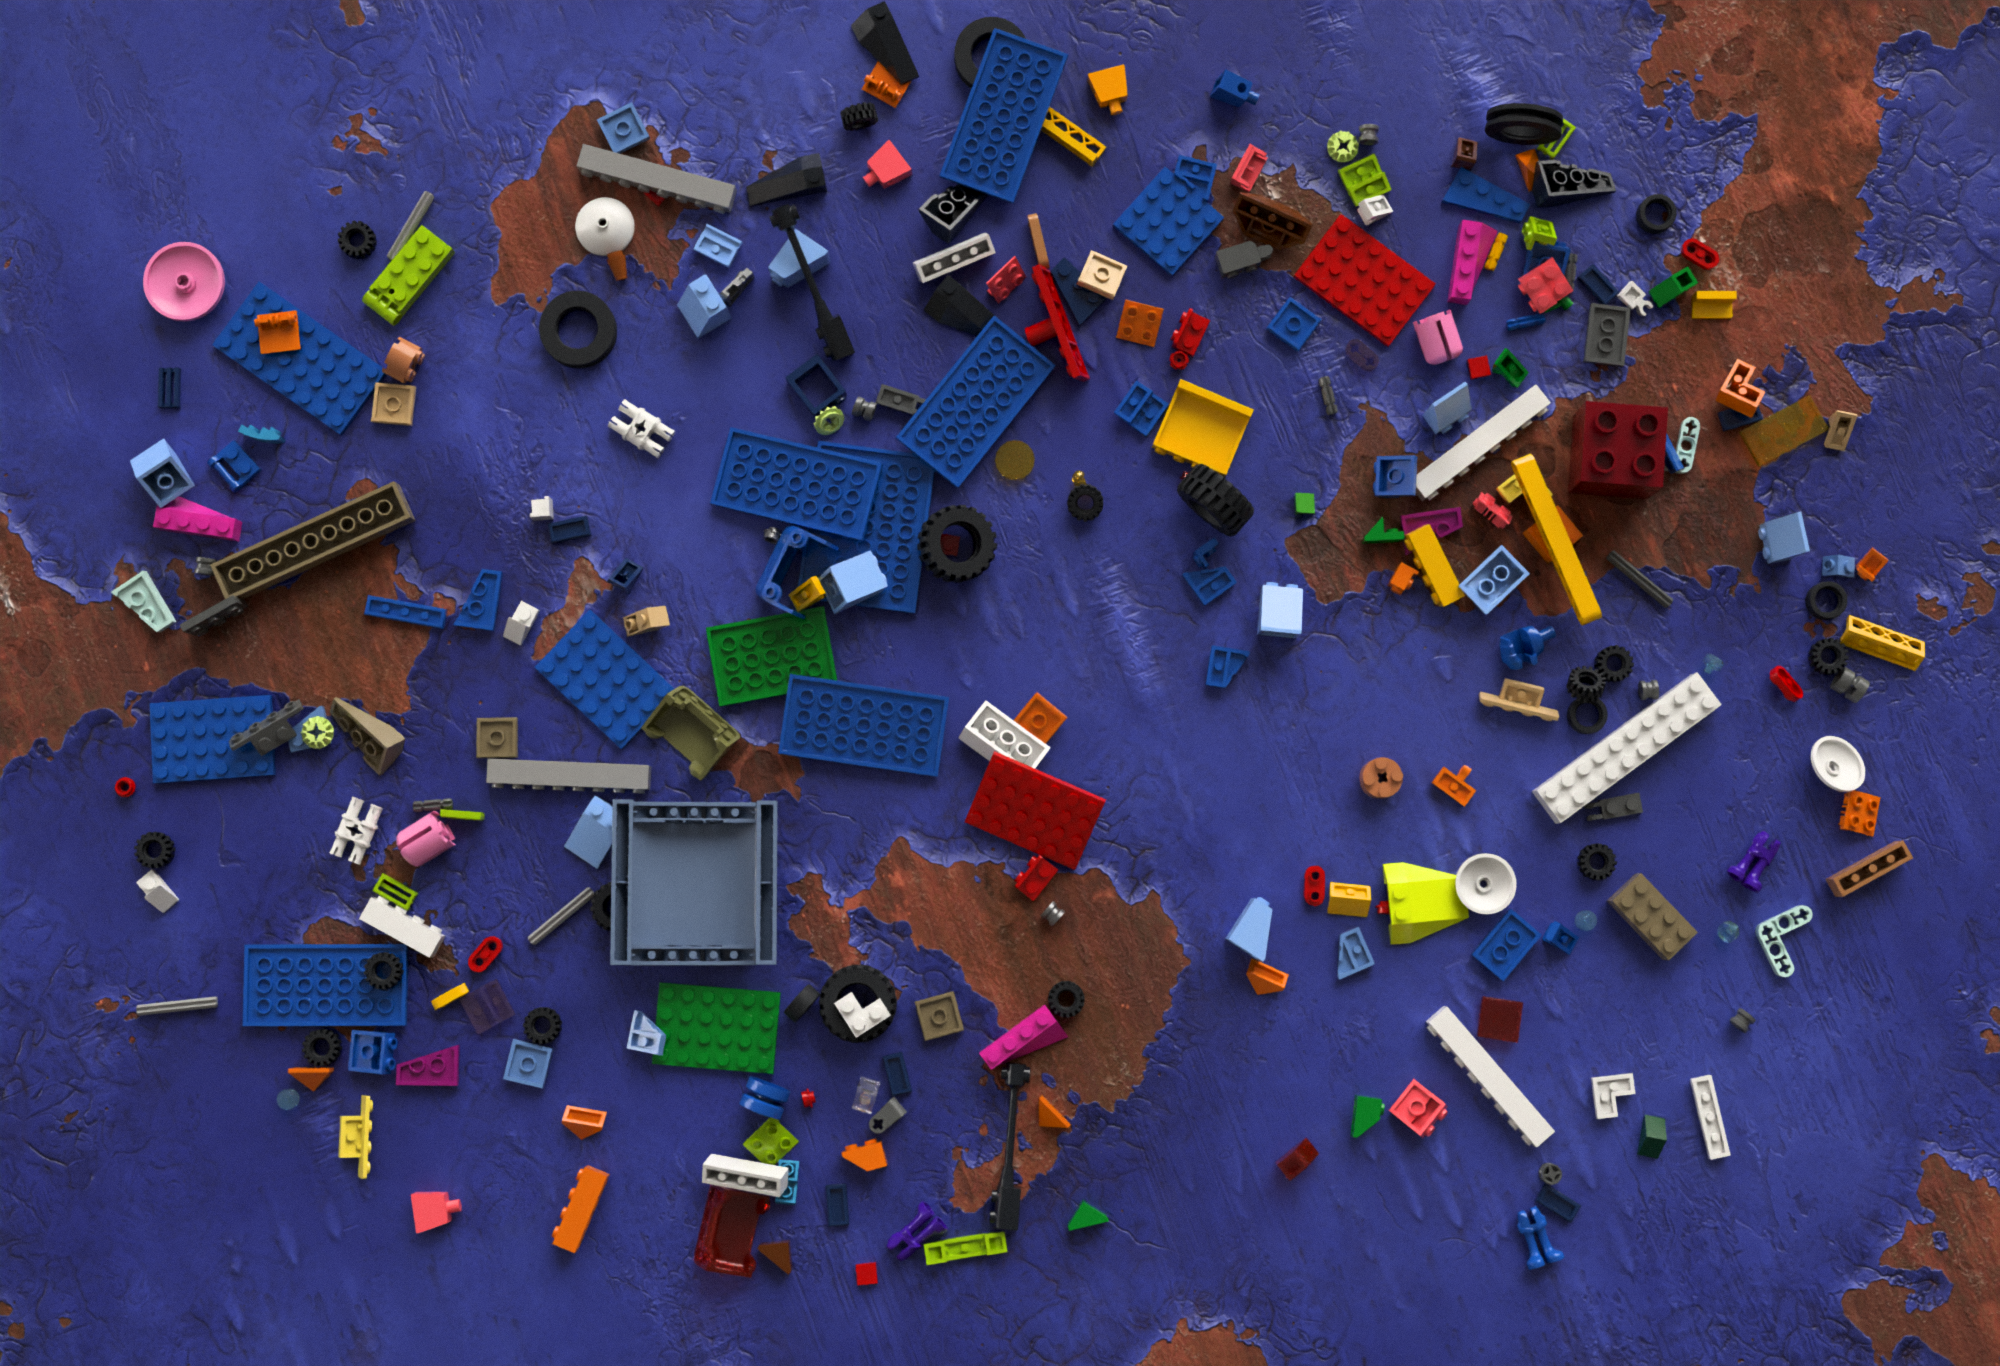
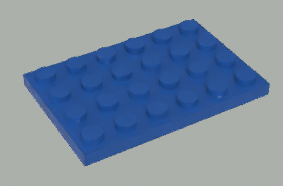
(604, 678)
(194, 739)

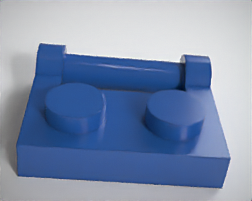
(239, 461)

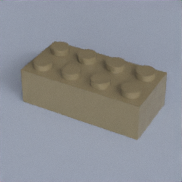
(1652, 916)

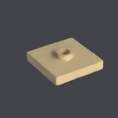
(1102, 275)
(393, 404)

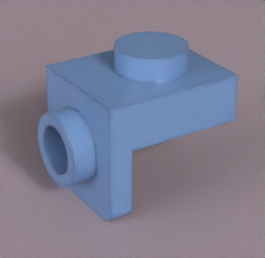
(1838, 566)

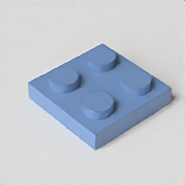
(623, 128)
(528, 1063)

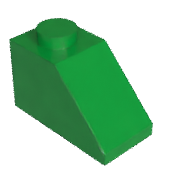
(1365, 1114)

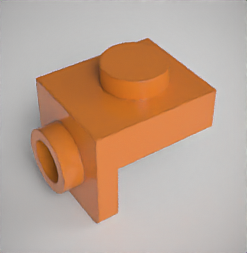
(1871, 564)

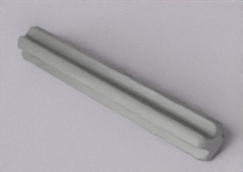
(411, 224)
(561, 916)
(176, 1006)

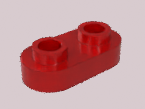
(1700, 252)
(1786, 683)
(1312, 885)
(485, 953)

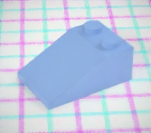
(1449, 409)
(1784, 538)
(1493, 579)
(593, 833)

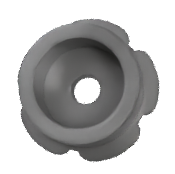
(772, 535)

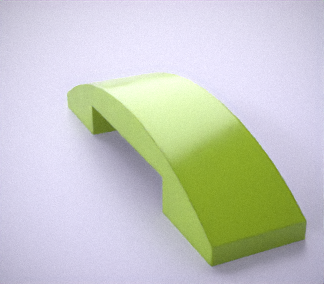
(965, 1247)

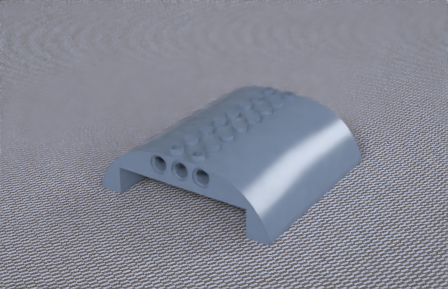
(694, 883)

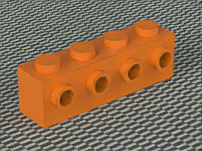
(580, 1209)

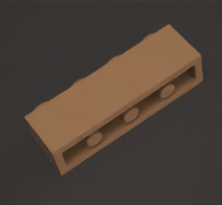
(1869, 868)

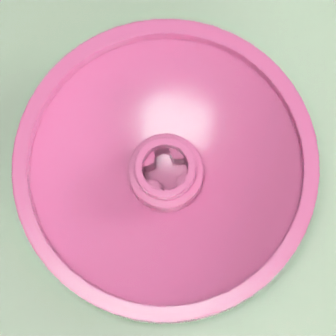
(183, 281)

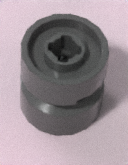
(1843, 681)

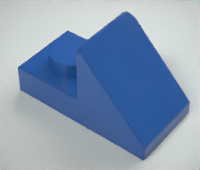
(1560, 937)

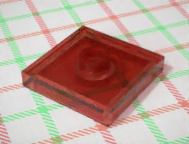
(1499, 1019)

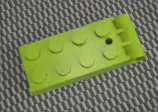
(408, 275)

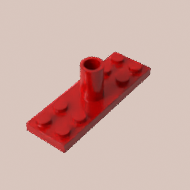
(1056, 325)

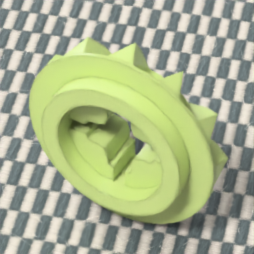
(1342, 155)
(827, 428)
(324, 738)

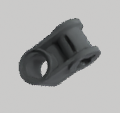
(889, 1113)

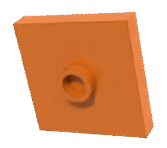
(1040, 718)

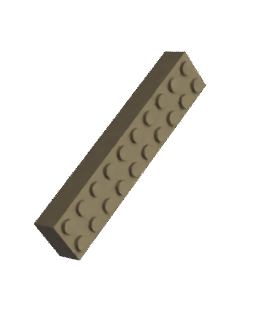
(313, 542)

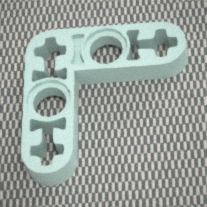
(1687, 456)
(1775, 932)

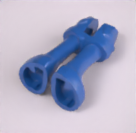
(1524, 1226)

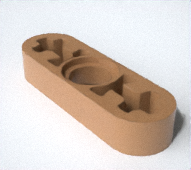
(1038, 241)

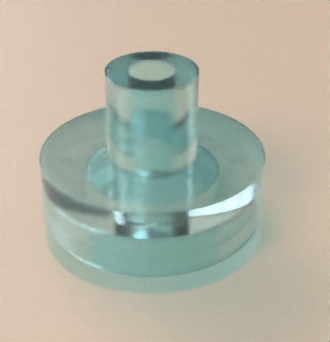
(1712, 663)
(1581, 920)
(1728, 931)
(291, 1096)

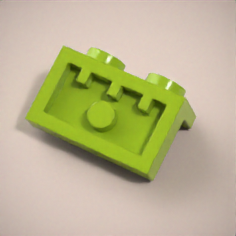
(1539, 231)

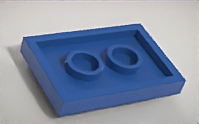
(1506, 944)

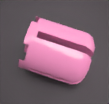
(1438, 338)
(424, 839)

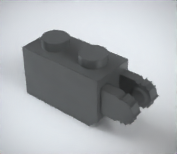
(1241, 258)

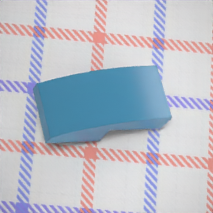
(264, 435)
(790, 1194)

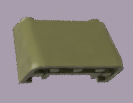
(692, 730)

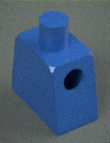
(1233, 89)

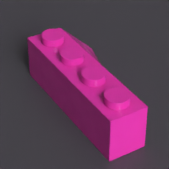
(1470, 254)
(194, 519)
(1027, 1036)

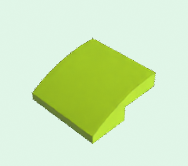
(1364, 179)

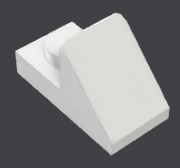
(1374, 209)
(520, 623)
(157, 891)

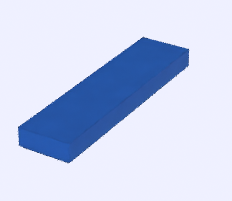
(405, 612)

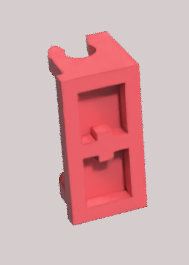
(1249, 168)

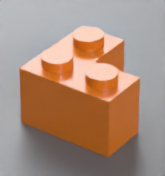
(1738, 393)

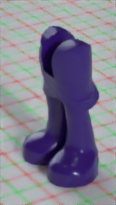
(1764, 858)
(924, 1214)

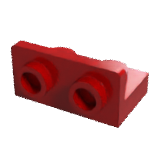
(1190, 333)
(1036, 877)

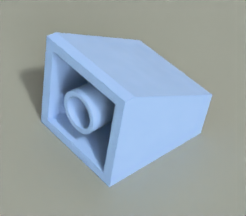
(785, 266)
(703, 307)
(161, 473)
(852, 581)
(1280, 610)
(1252, 928)

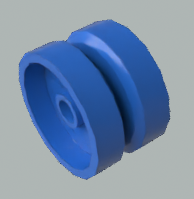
(763, 1101)

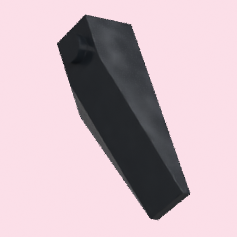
(880, 36)
(796, 179)
(1562, 184)
(951, 211)
(957, 308)

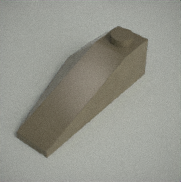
(374, 737)

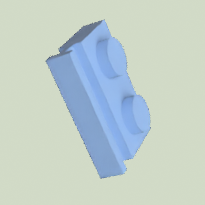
(718, 245)

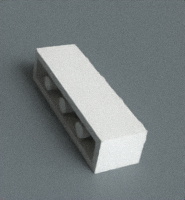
(954, 257)
(402, 926)
(745, 1175)

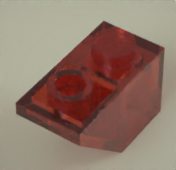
(1297, 1159)

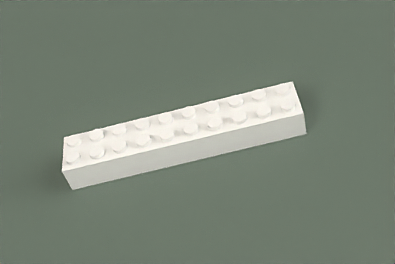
(1626, 748)

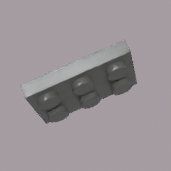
(1606, 335)
(214, 615)

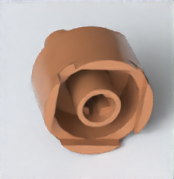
(403, 360)
(1392, 775)

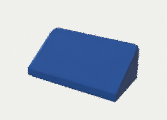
(1671, 457)

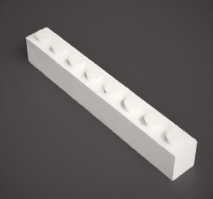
(1480, 441)
(1490, 1076)

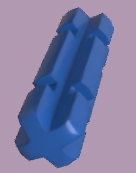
(1525, 321)

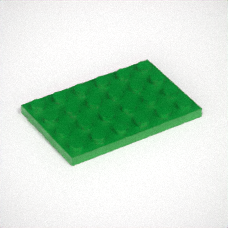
(759, 654)
(718, 1027)

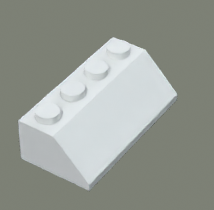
(994, 731)

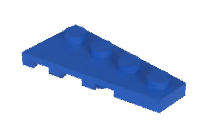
(1484, 197)

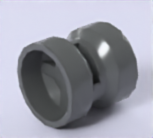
(864, 409)

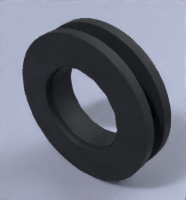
(970, 37)
(1524, 124)
(568, 303)

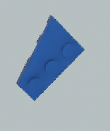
(482, 603)

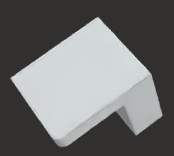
(542, 509)

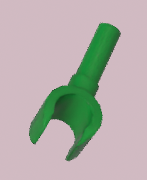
(1564, 302)

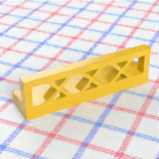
(1069, 142)
(1883, 646)

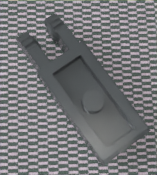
(898, 400)
(1616, 807)

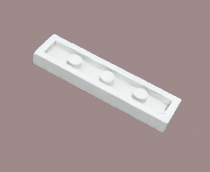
(1710, 1117)

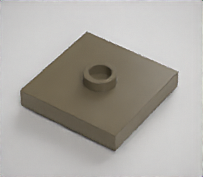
(497, 737)
(939, 1016)

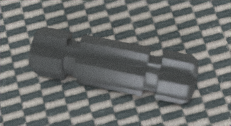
(1570, 271)
(1328, 395)
(432, 805)

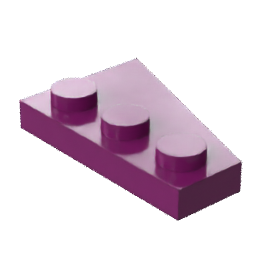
(1441, 522)
(431, 1070)

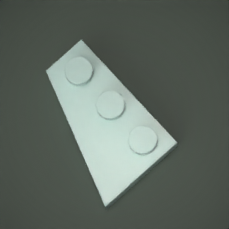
(144, 598)

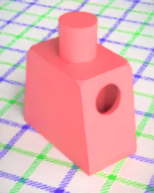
(887, 167)
(433, 1209)

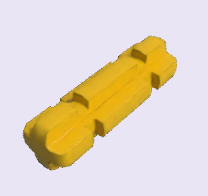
(1496, 251)

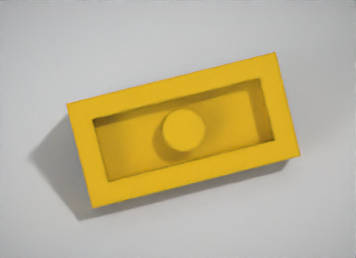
(1713, 304)
(1349, 899)

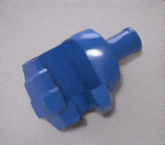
(1524, 645)

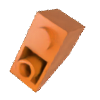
(867, 1156)

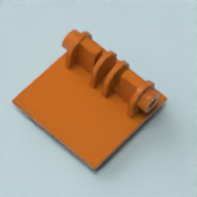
(884, 86)
(1139, 323)
(278, 332)
(1860, 812)

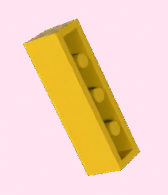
(1434, 566)

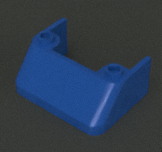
(769, 584)

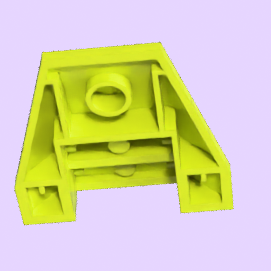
(1420, 901)

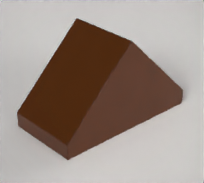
(1465, 154)
(779, 1253)

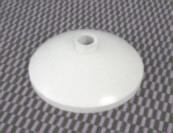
(613, 235)
(1837, 764)
(1499, 883)

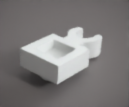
(1633, 296)

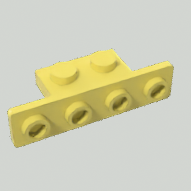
(354, 1136)

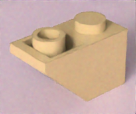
(646, 620)

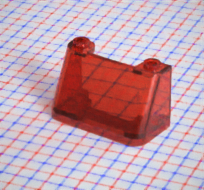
(729, 1230)

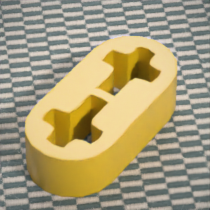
(450, 996)

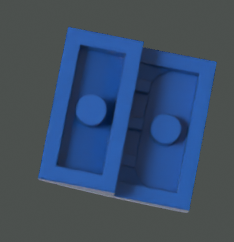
(1141, 409)

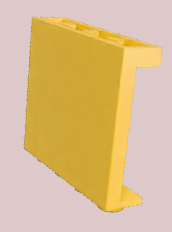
(1202, 428)

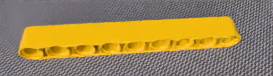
(1556, 539)

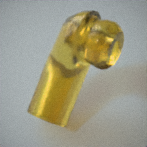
(1078, 478)

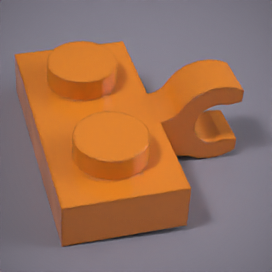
(1454, 784)

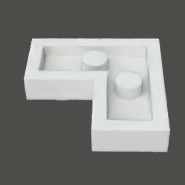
(861, 1019)
(1605, 1090)

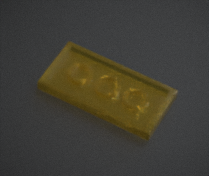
(1784, 430)

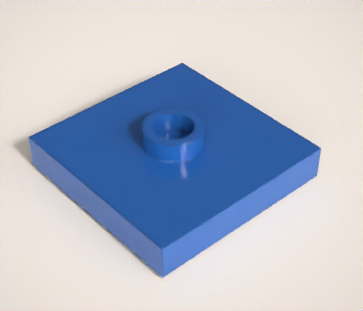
(1293, 324)

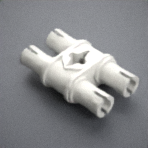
(641, 418)
(346, 834)

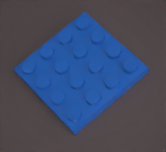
(1168, 221)

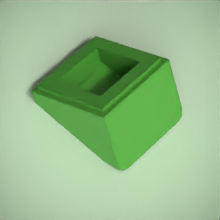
(1304, 503)

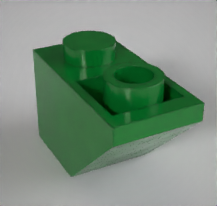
(1673, 287)

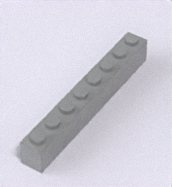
(657, 178)
(568, 774)

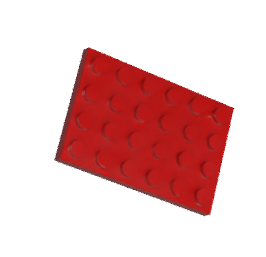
(1364, 280)
(1034, 810)

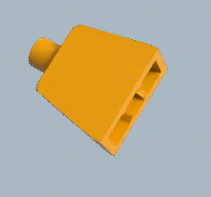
(1109, 88)

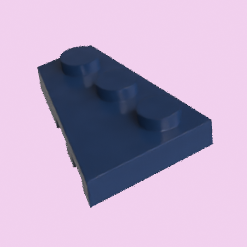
(1079, 299)

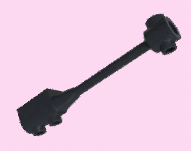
(829, 327)
(1006, 1194)

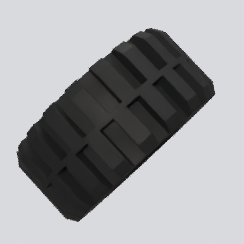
(1215, 500)
(982, 540)
(838, 983)

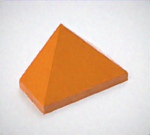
(1527, 162)
(1265, 978)
(311, 1076)
(1049, 1115)
(583, 1121)

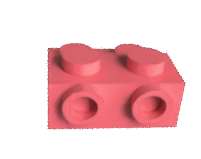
(1544, 285)
(1419, 1109)

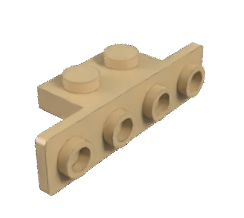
(1520, 698)

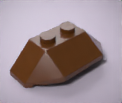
(1270, 221)

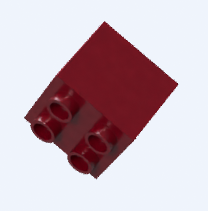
(1618, 450)

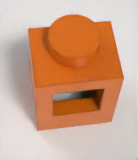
(1402, 578)

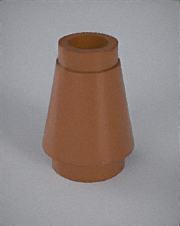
(617, 264)

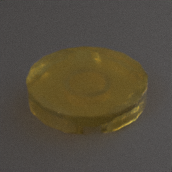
(1014, 460)

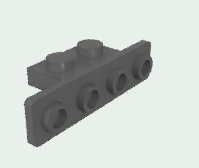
(269, 732)

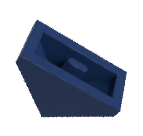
(625, 575)

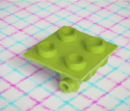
(770, 1142)

